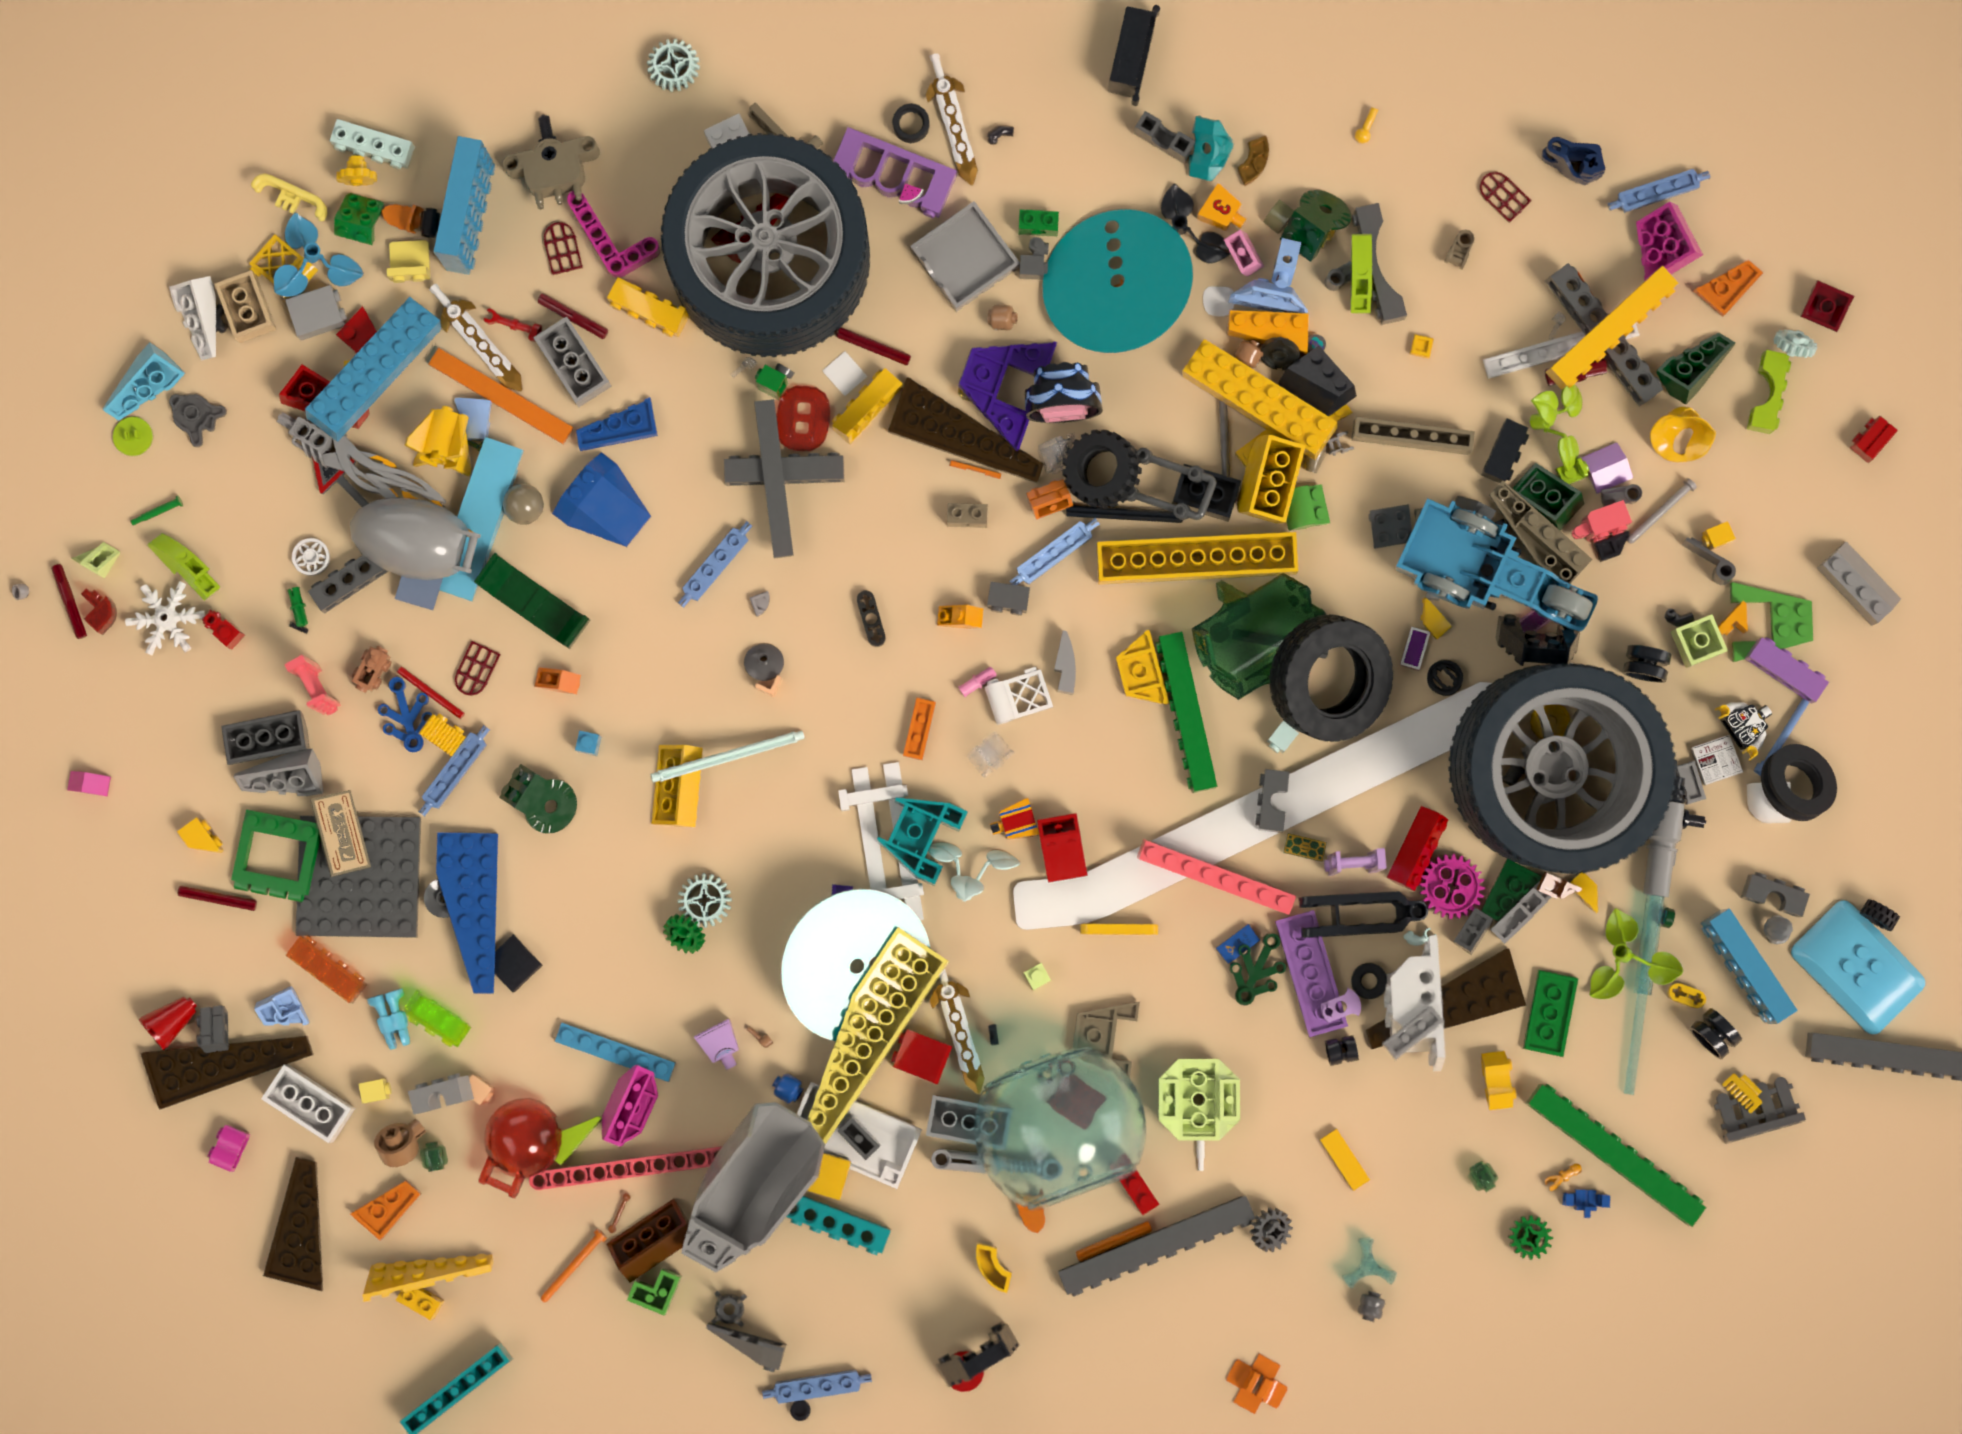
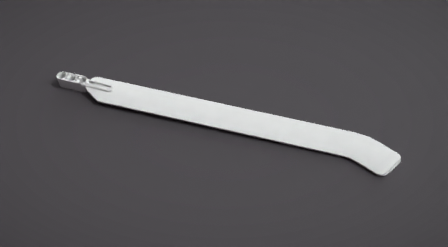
(1233, 825)

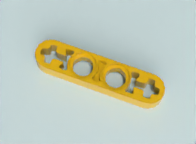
(1119, 929)

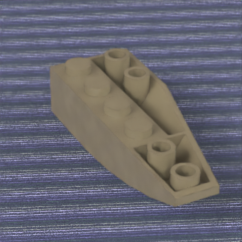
(1539, 536)

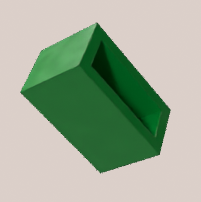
(771, 381)

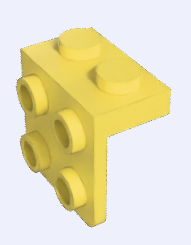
(409, 261)

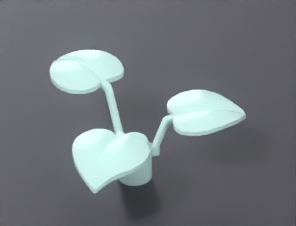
(964, 885)

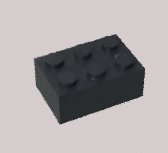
(1222, 498)

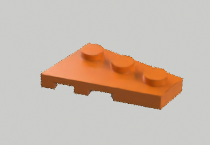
(1730, 287)
(387, 1209)

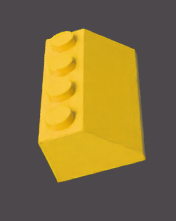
(677, 797)

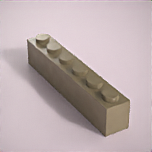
(1412, 435)

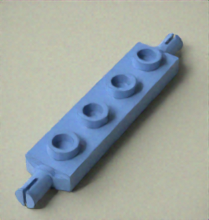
(1658, 190)
(715, 564)
(454, 770)
(817, 1386)

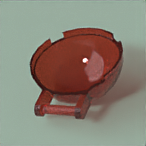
(520, 1142)

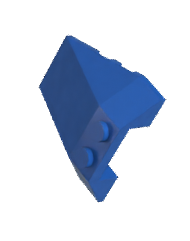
(603, 503)

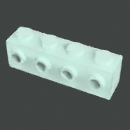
(372, 143)

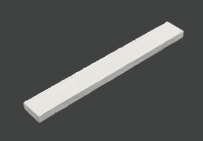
(1535, 354)

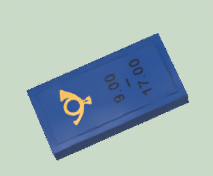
(1229, 948)

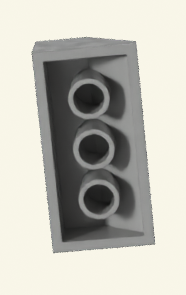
(1859, 584)
(952, 1119)

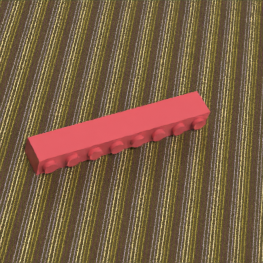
(1216, 876)

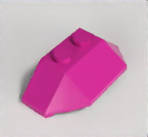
(629, 1106)

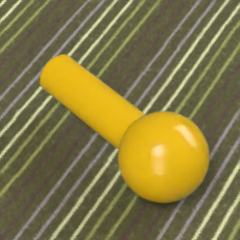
(1363, 135)

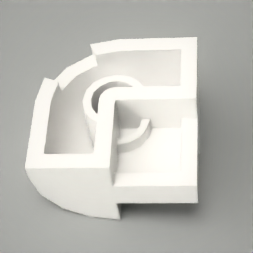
(1760, 806)

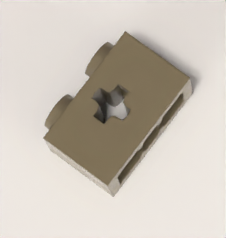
(967, 515)

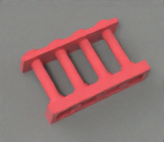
(308, 673)

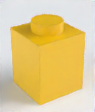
(1718, 536)

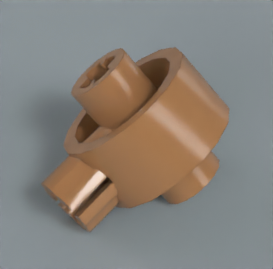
(398, 1143)

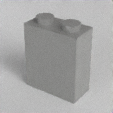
(316, 312)

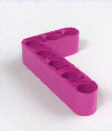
(604, 241)

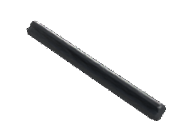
(1122, 514)

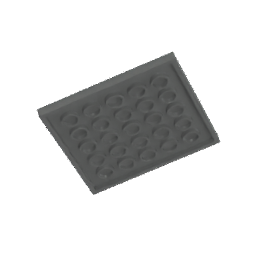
(371, 900)

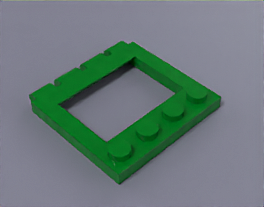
(282, 827)

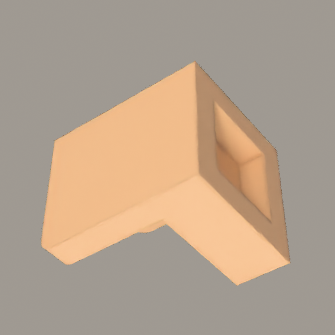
(769, 687)

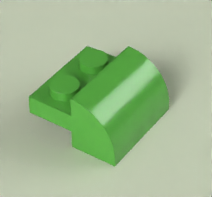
(1307, 508)

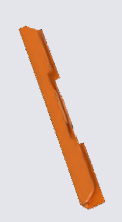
(980, 470)

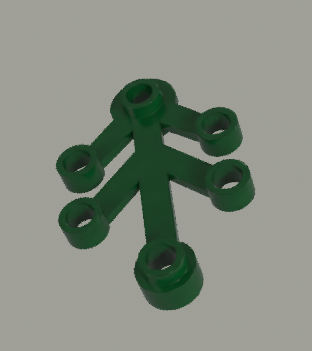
(1255, 971)

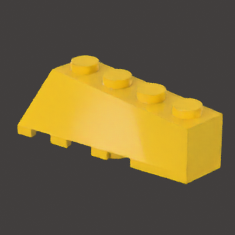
(648, 307)
(867, 406)

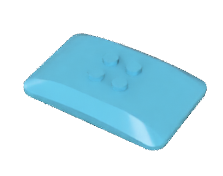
(1858, 967)

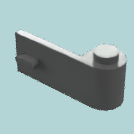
(1724, 569)

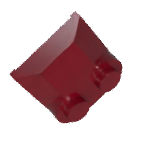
(1827, 306)

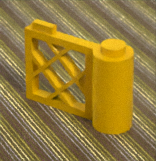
(309, 270)

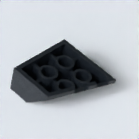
(1318, 382)

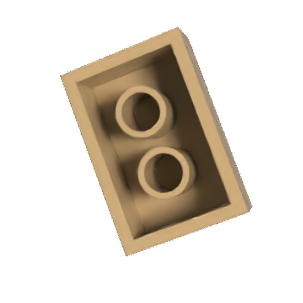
(245, 306)

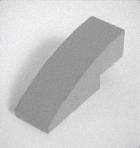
(1066, 665)

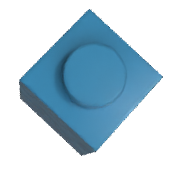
(588, 743)

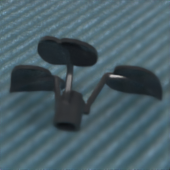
(1176, 207)

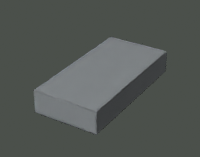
(1692, 782)

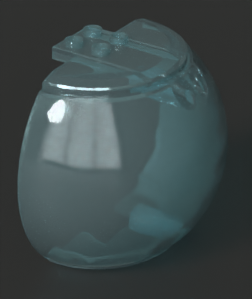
(1044, 1130)

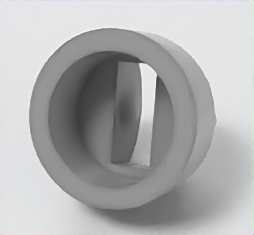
(20, 591)

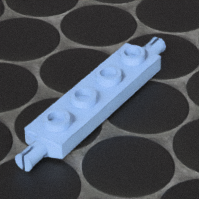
(1054, 552)

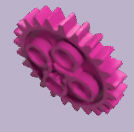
(1469, 893)

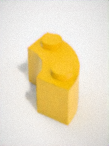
(1497, 1077)
(990, 1267)

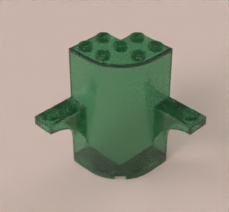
(1247, 631)

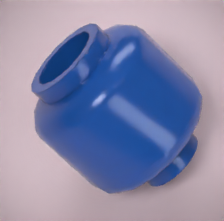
(787, 1088)

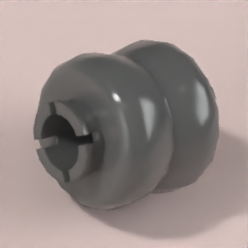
(1371, 1306)

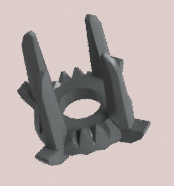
(738, 1304)

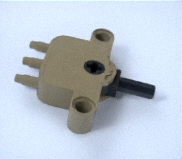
(552, 175)

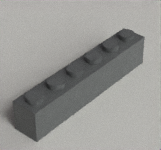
(795, 469)

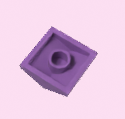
(1608, 467)

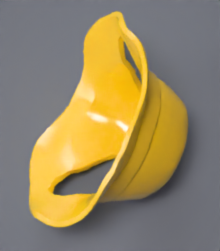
(1669, 426)

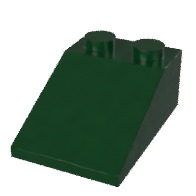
(1549, 495)

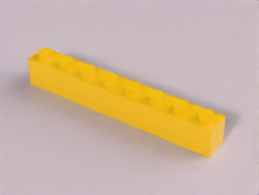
(1612, 327)

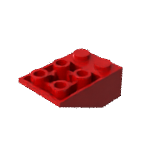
(1062, 847)

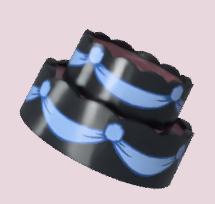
(1062, 394)

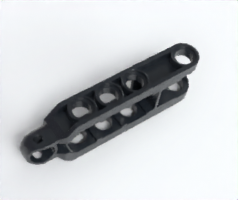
(1406, 912)

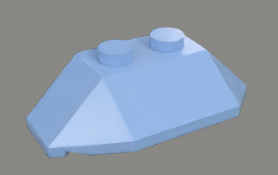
(1268, 297)

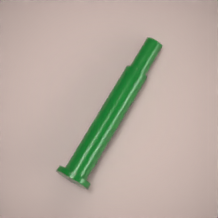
(158, 510)

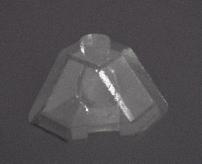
(1053, 452)

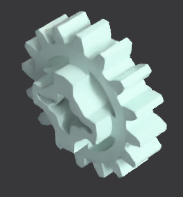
(1795, 343)

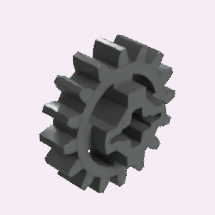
(1271, 1229)

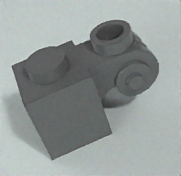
(1033, 265)

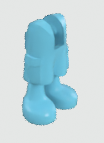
(391, 1023)

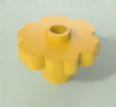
(356, 173)

